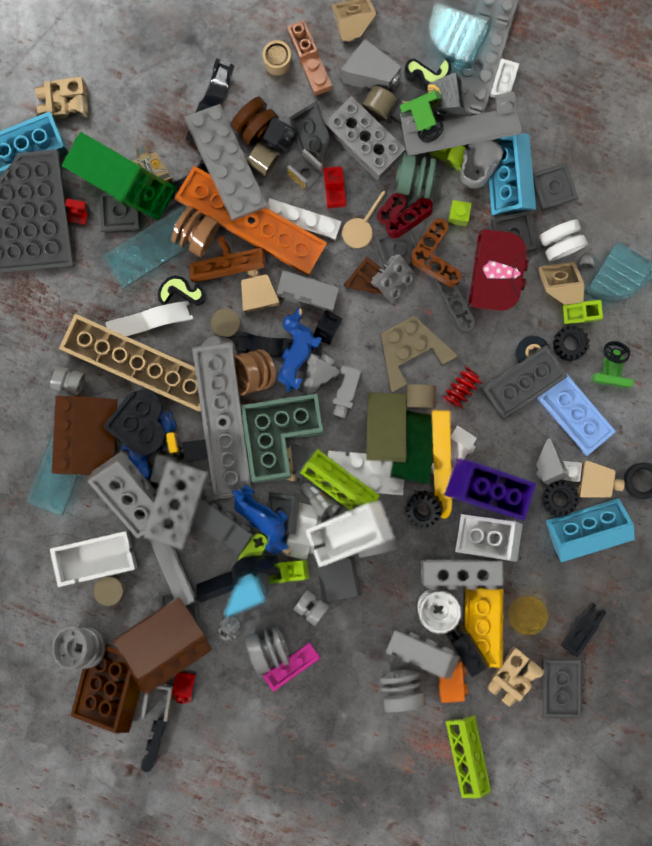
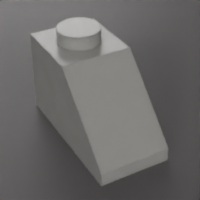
(550, 464)

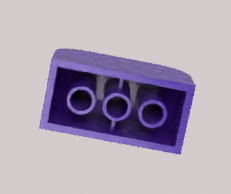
(489, 489)

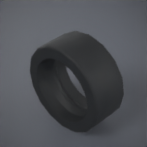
(628, 480)

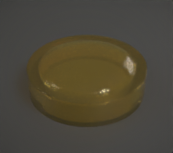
(527, 615)

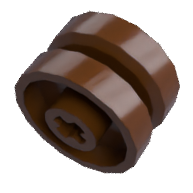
(253, 120)

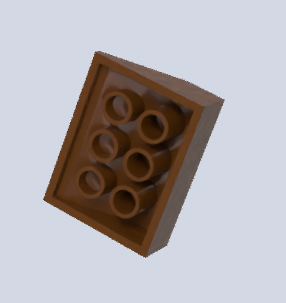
(79, 434)
(162, 645)
(107, 694)

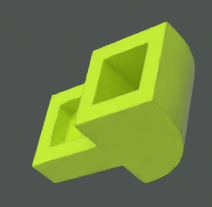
(451, 156)
(583, 312)
(290, 571)

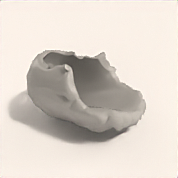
(483, 157)

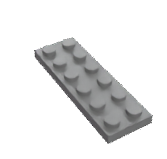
(225, 162)

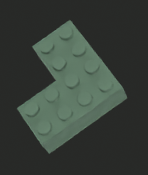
(270, 426)

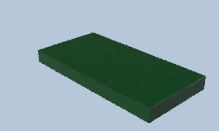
(418, 449)

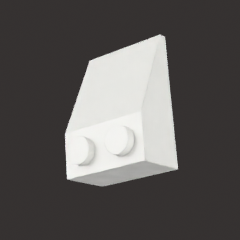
(489, 537)

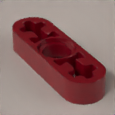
(412, 210)

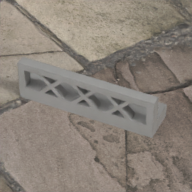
(174, 572)

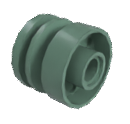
(415, 175)

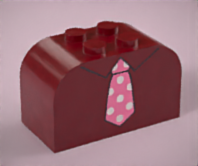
(497, 271)

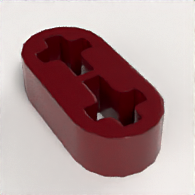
(388, 206)

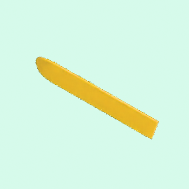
(442, 457)

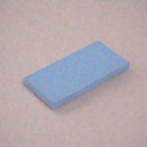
(576, 415)

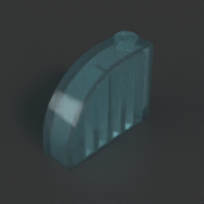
(457, 35)
(620, 275)

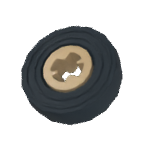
(527, 345)

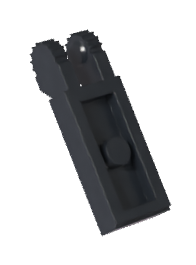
(582, 631)
(468, 650)
(153, 744)

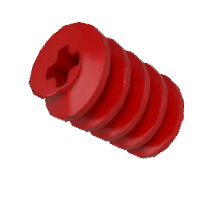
(462, 388)

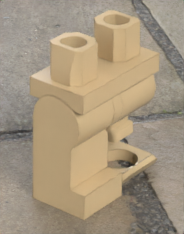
(56, 97)
(510, 680)

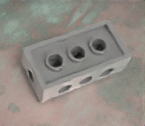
(366, 126)
(125, 492)
(162, 507)
(492, 573)

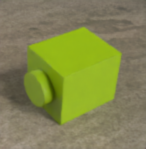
(459, 213)

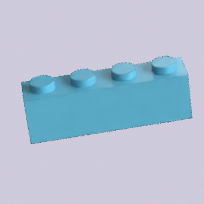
(29, 136)
(513, 181)
(590, 530)
(247, 593)

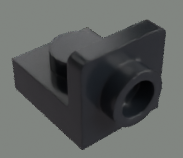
(327, 327)

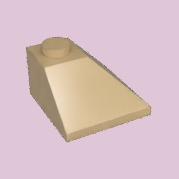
(353, 18)
(563, 282)

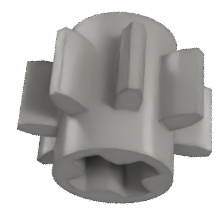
(229, 629)

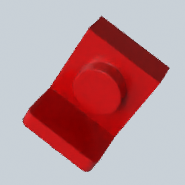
(77, 212)
(183, 688)

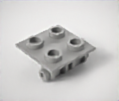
(394, 278)

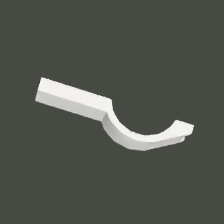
(151, 319)

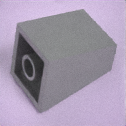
(369, 68)

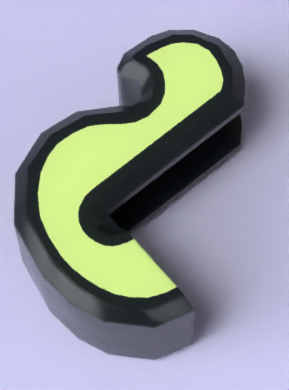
(425, 75)
(181, 286)

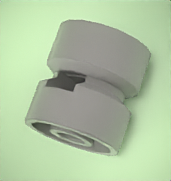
(69, 381)
(316, 612)

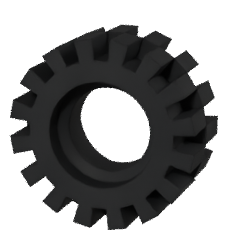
(579, 335)
(571, 495)
(431, 501)

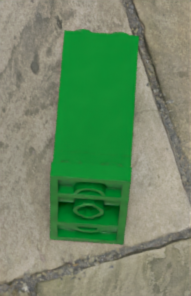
(119, 176)

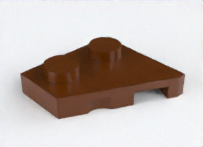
(362, 277)

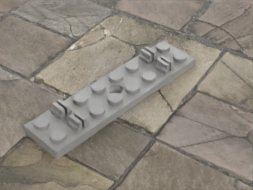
(478, 83)
(219, 401)

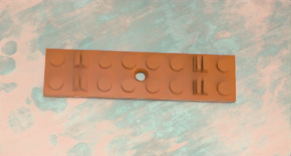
(270, 231)

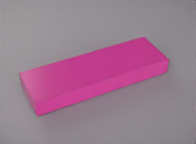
(298, 662)

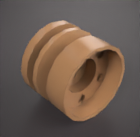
(192, 230)
(254, 371)

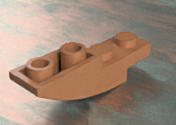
(309, 58)

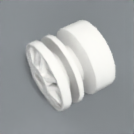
(438, 621)

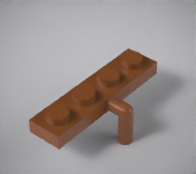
(227, 264)

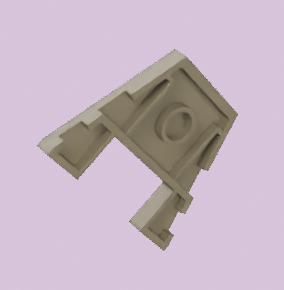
(406, 342)

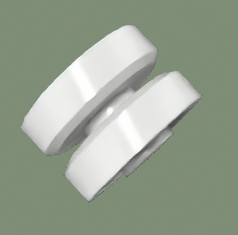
(562, 238)

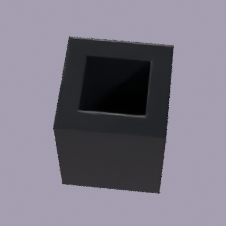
(194, 450)

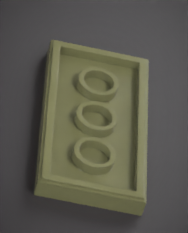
(386, 427)

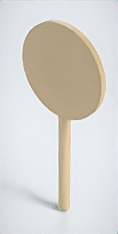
(358, 232)

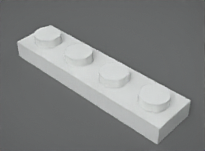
(308, 220)

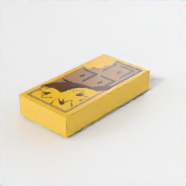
(173, 443)

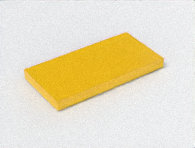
(485, 622)

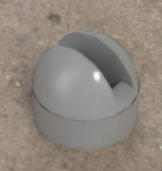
(587, 261)

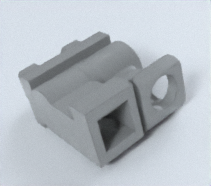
(346, 393)

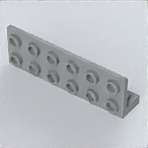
(466, 130)

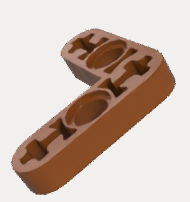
(427, 253)

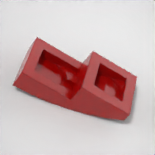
(334, 187)

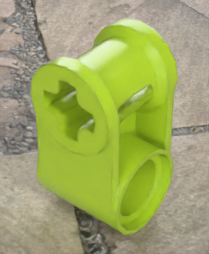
(254, 549)

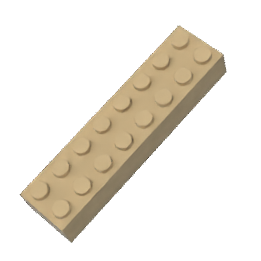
(132, 361)

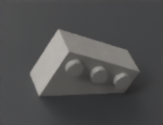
(307, 291)
(423, 653)

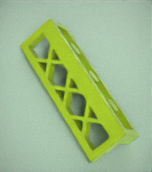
(340, 481)
(472, 757)

